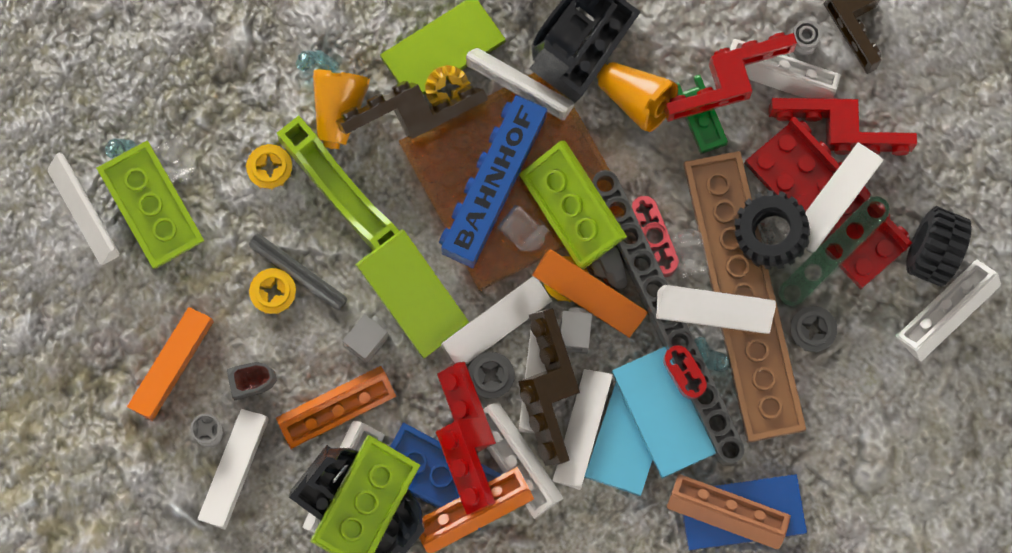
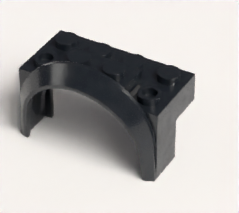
(566, 31)
(317, 489)

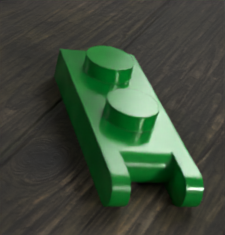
(705, 125)

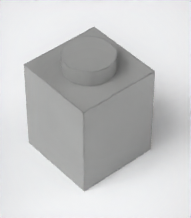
(576, 330)
(366, 338)

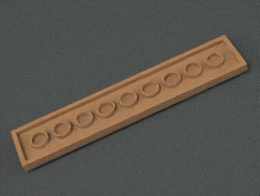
(757, 360)

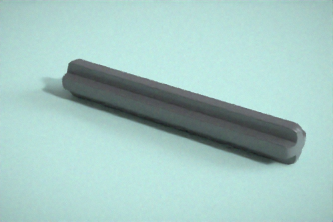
(298, 272)

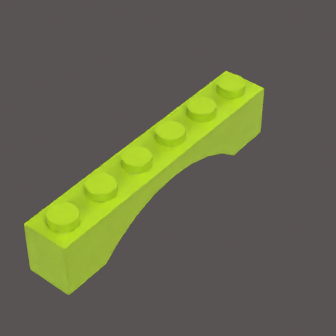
(335, 184)

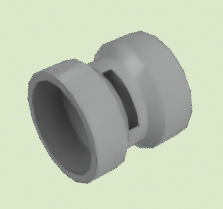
(806, 43)
(202, 430)

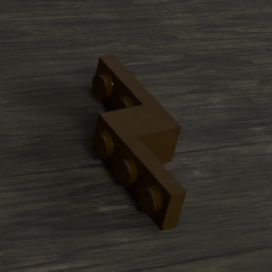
(844, 15)
(411, 109)
(548, 387)

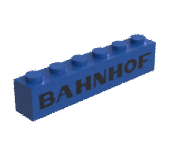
(493, 182)

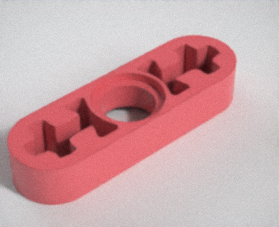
(654, 213)

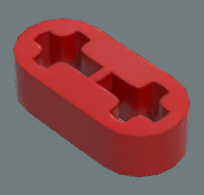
(690, 367)

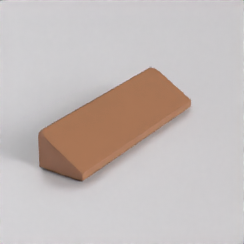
(729, 511)

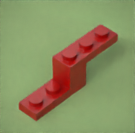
(730, 76)
(841, 125)
(465, 438)

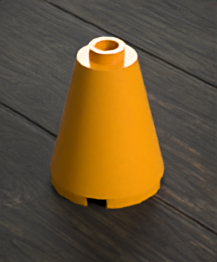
(637, 93)
(332, 96)

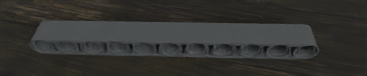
(666, 332)

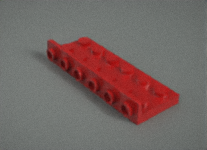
(801, 169)

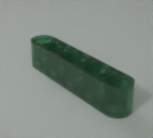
(840, 238)

